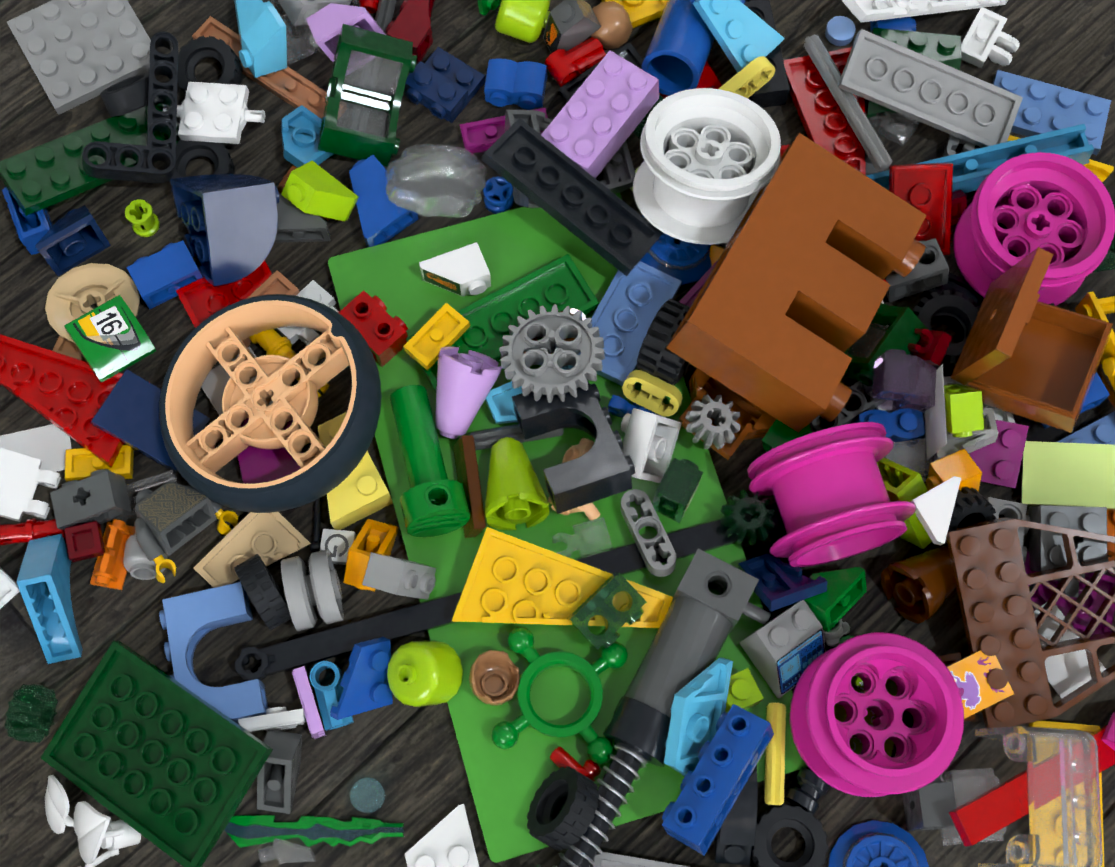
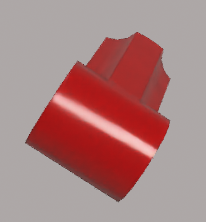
(569, 64)

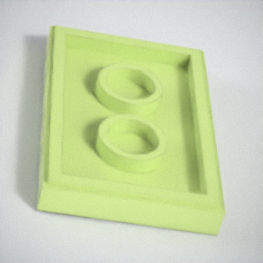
(1068, 474)

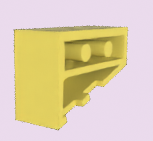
(360, 492)

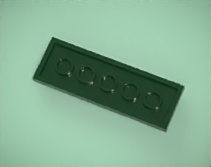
(55, 168)

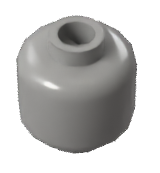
(137, 562)

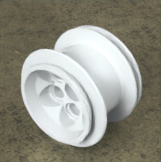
(704, 163)

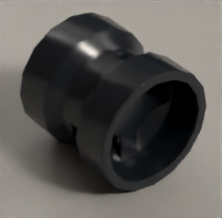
(807, 790)

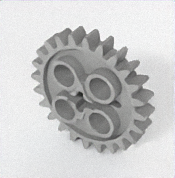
(550, 378)

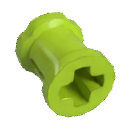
(139, 218)

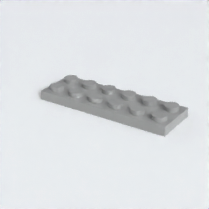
(929, 91)

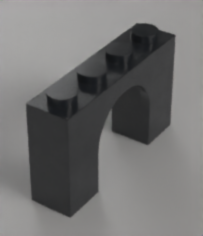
(596, 473)

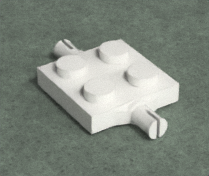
(215, 113)

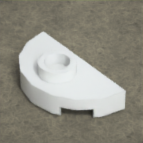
(275, 719)

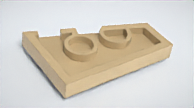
(258, 534)

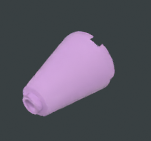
(462, 388)

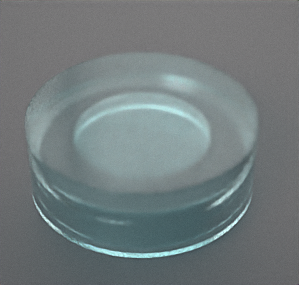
(367, 795)

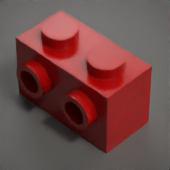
(381, 331)

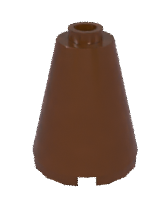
(920, 583)

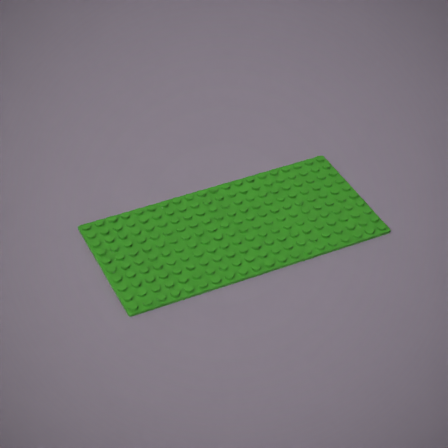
(499, 778)

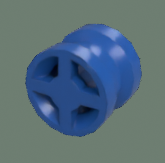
(499, 188)

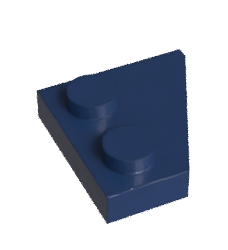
(781, 583)

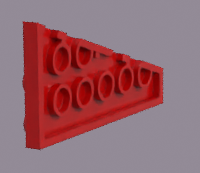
(819, 110)
(60, 391)

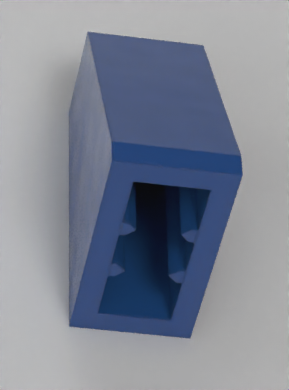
(377, 215)

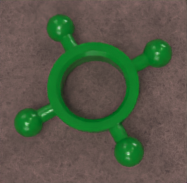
(507, 733)

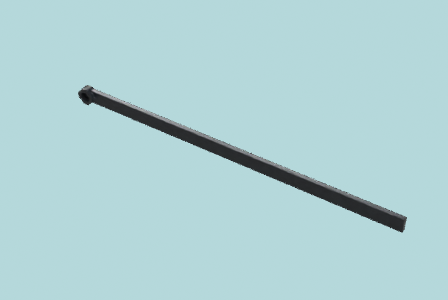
(440, 611)

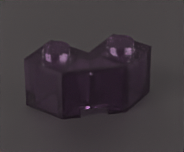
(904, 380)

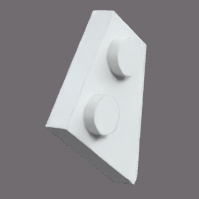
(446, 844)

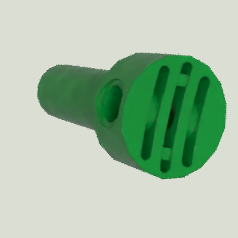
(433, 501)

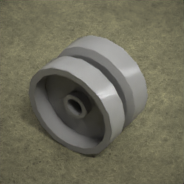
(307, 590)

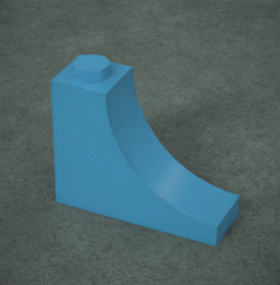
(47, 596)

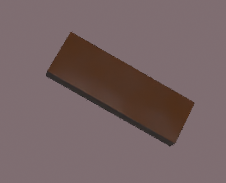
(468, 475)

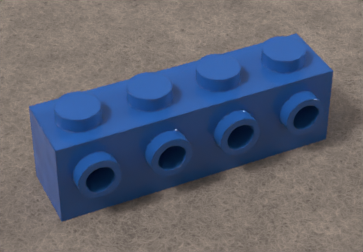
(717, 779)

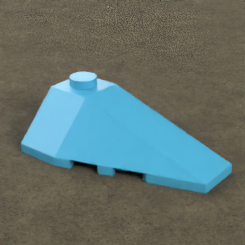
(261, 37)

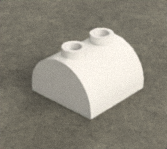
(649, 443)

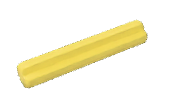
(775, 755)

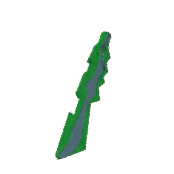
(311, 830)

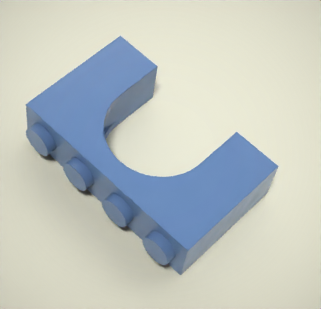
(187, 622)

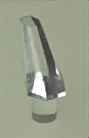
(286, 852)

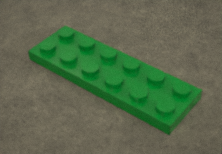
(489, 317)

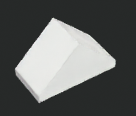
(936, 509)

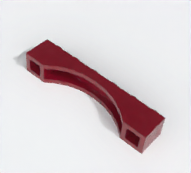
(414, 25)

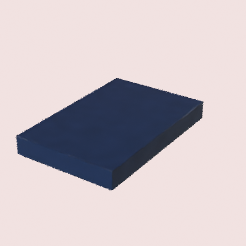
(133, 417)

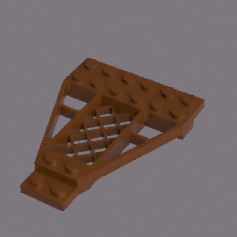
(1002, 619)

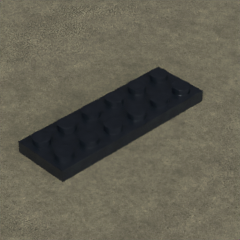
(572, 196)

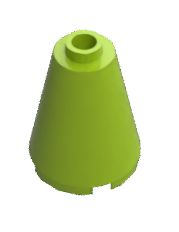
(513, 488)

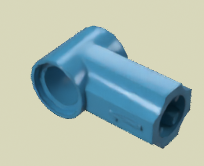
(328, 695)

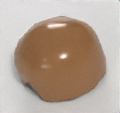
(615, 24)
(494, 678)

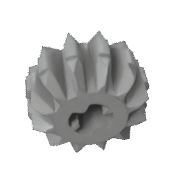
(723, 419)

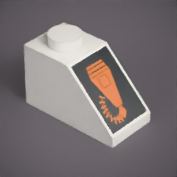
(458, 271)

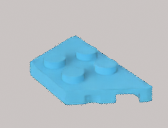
(696, 715)

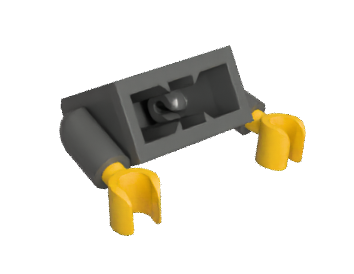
(172, 518)

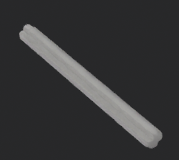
(848, 104)

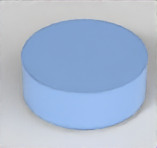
(840, 31)

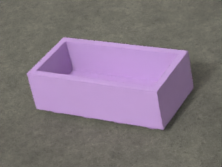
(603, 113)

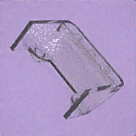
(1060, 797)

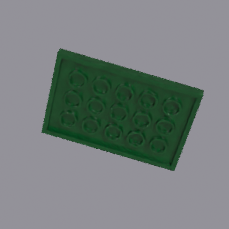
(156, 755)

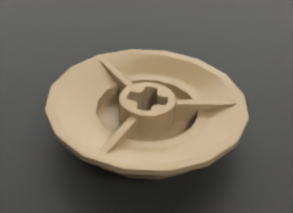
(85, 286)

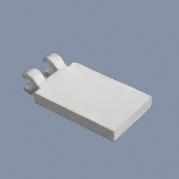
(18, 484)

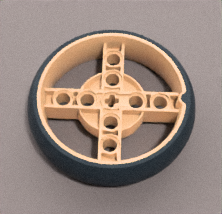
(221, 340)

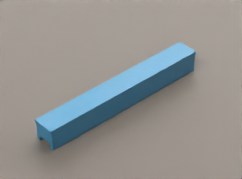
(975, 165)

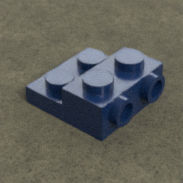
(443, 85)

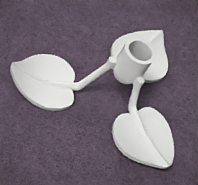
(90, 826)

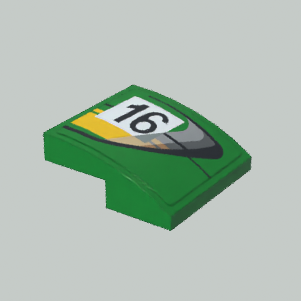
(110, 338)

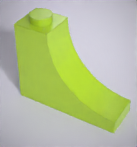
(905, 485)

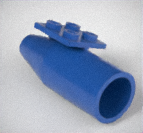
(679, 48)

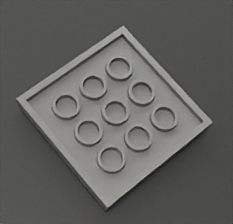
(81, 47)

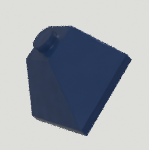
(72, 241)

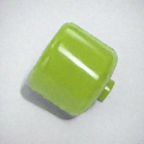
(522, 18)
(424, 673)

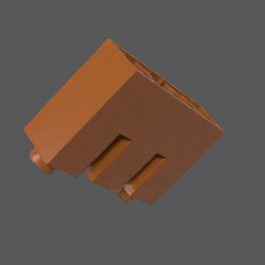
(800, 285)

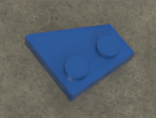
(365, 679)

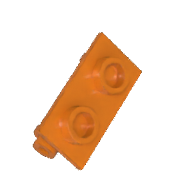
(109, 568)

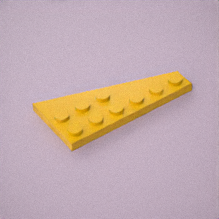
(537, 586)

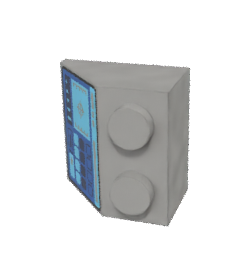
(786, 647)

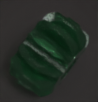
(760, 519)
(31, 713)

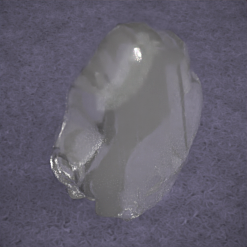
(436, 180)

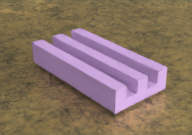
(308, 702)

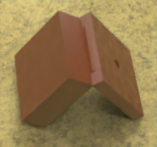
(1029, 352)

